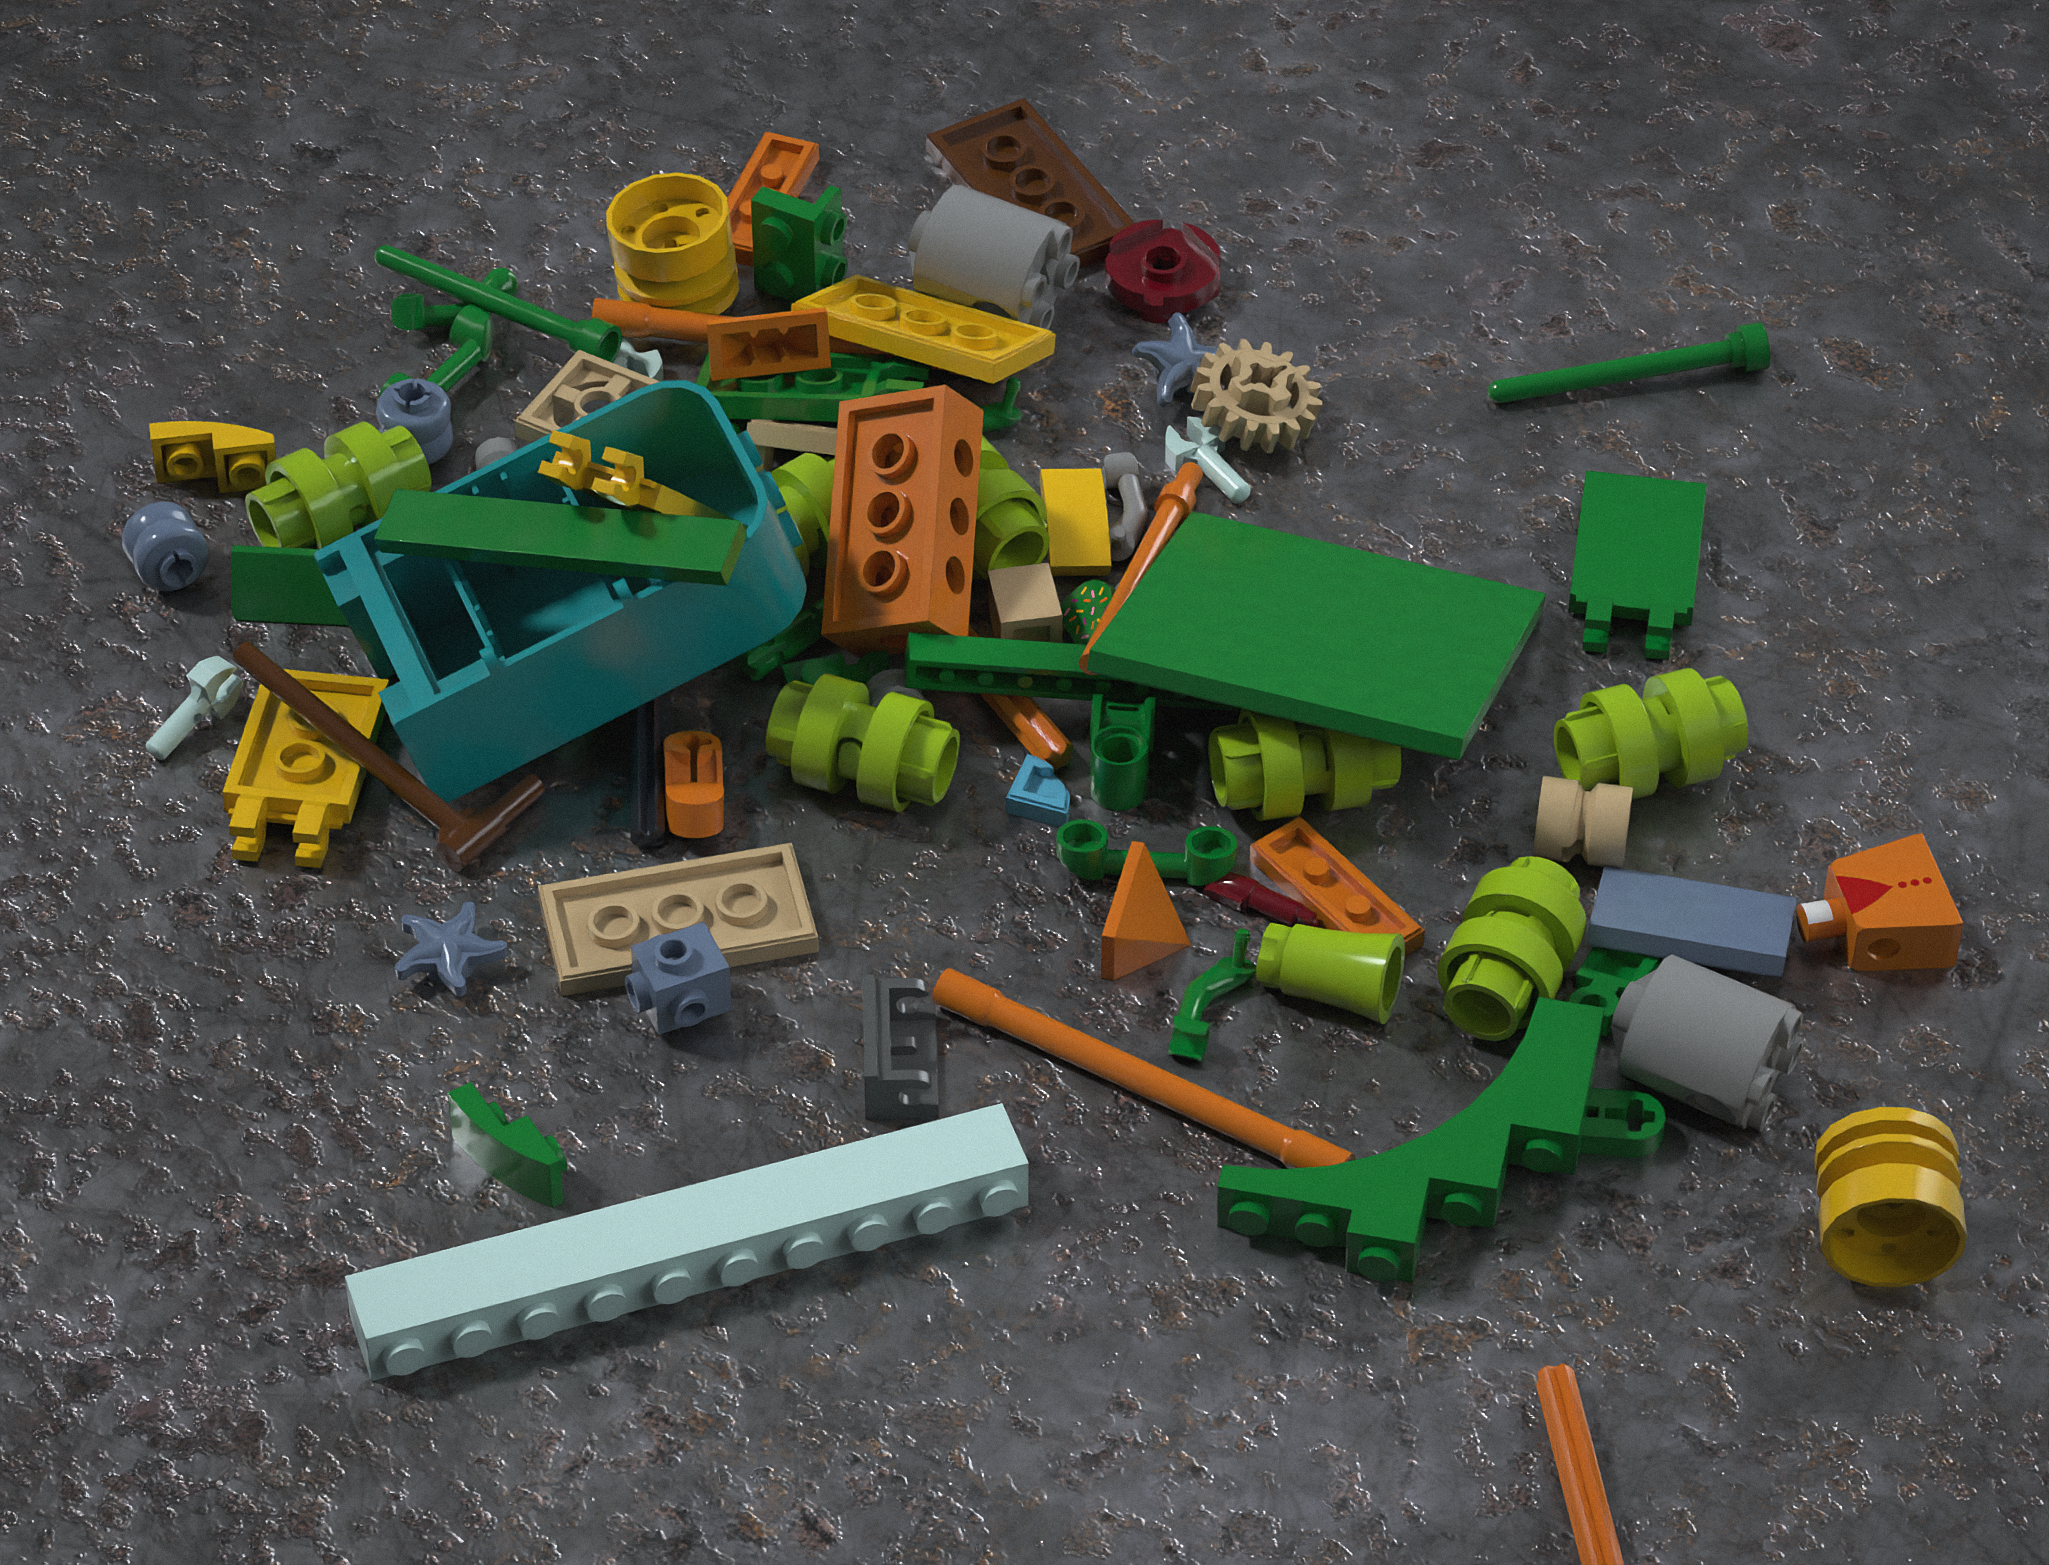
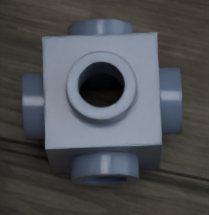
(679, 978)

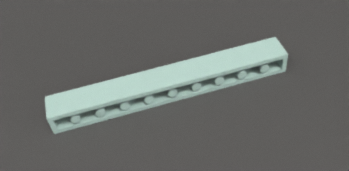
(686, 1241)

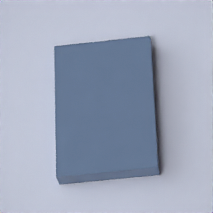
(1692, 921)

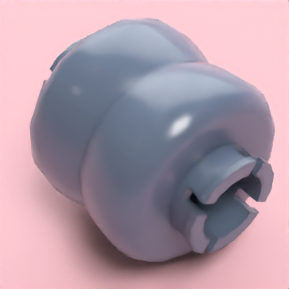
(422, 410)
(165, 546)

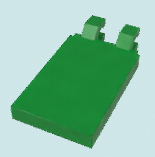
(816, 392)
(1637, 556)

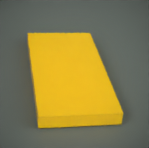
(929, 329)

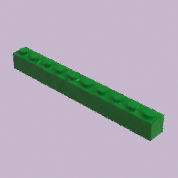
(1021, 670)

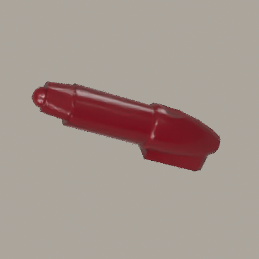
(1244, 892)

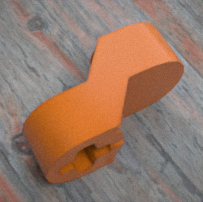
(693, 784)

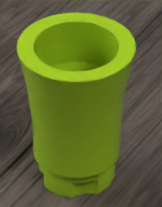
(1334, 967)

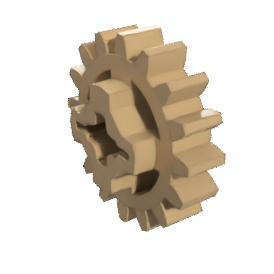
(1256, 396)

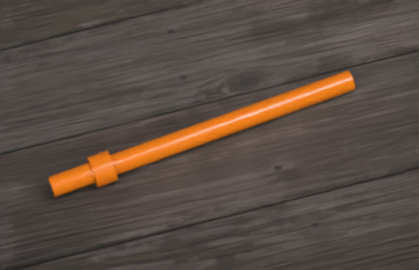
(1171, 509)

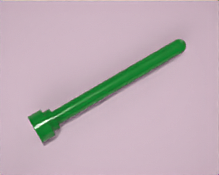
(590, 336)
(1743, 349)

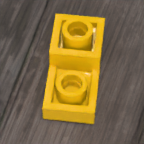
(212, 449)
(1076, 522)

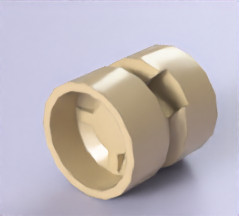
(1582, 822)

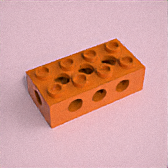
(902, 519)

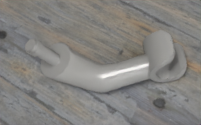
(1122, 472)

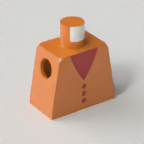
(1886, 909)

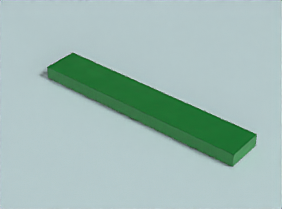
(561, 537)

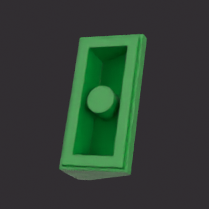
(281, 587)

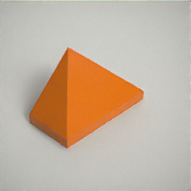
(768, 344)
(1140, 920)

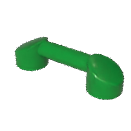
(471, 337)
(1207, 855)

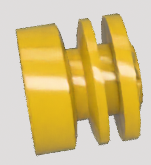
(673, 244)
(1889, 1197)

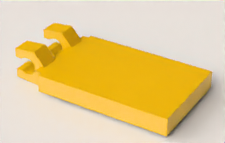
(620, 486)
(296, 773)

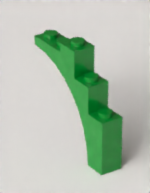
(1452, 1174)

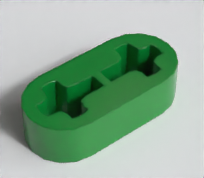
(1607, 1126)

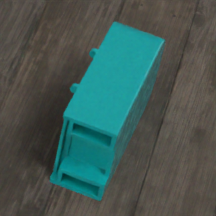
(531, 657)

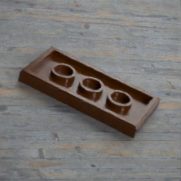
(1027, 164)

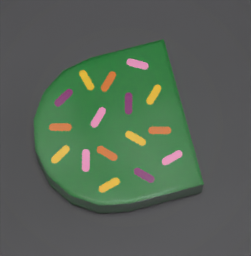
(1085, 608)

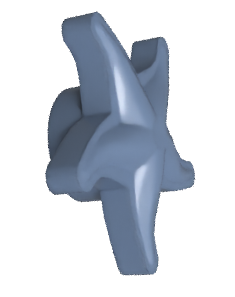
(1174, 360)
(447, 949)

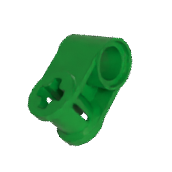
(1120, 751)

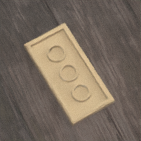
(745, 898)

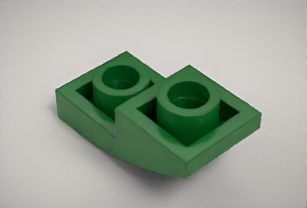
(507, 1151)

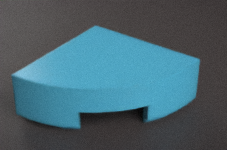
(1039, 794)

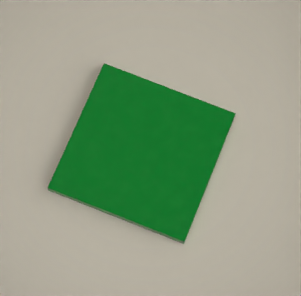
(1319, 634)

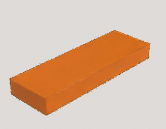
(777, 164)
(1329, 884)

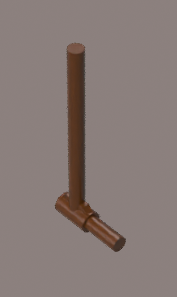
(460, 834)

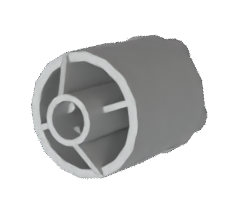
(992, 256)
(1706, 1041)

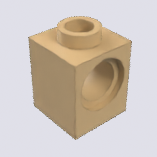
(1024, 604)

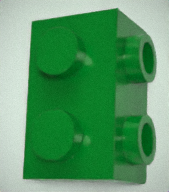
(797, 243)

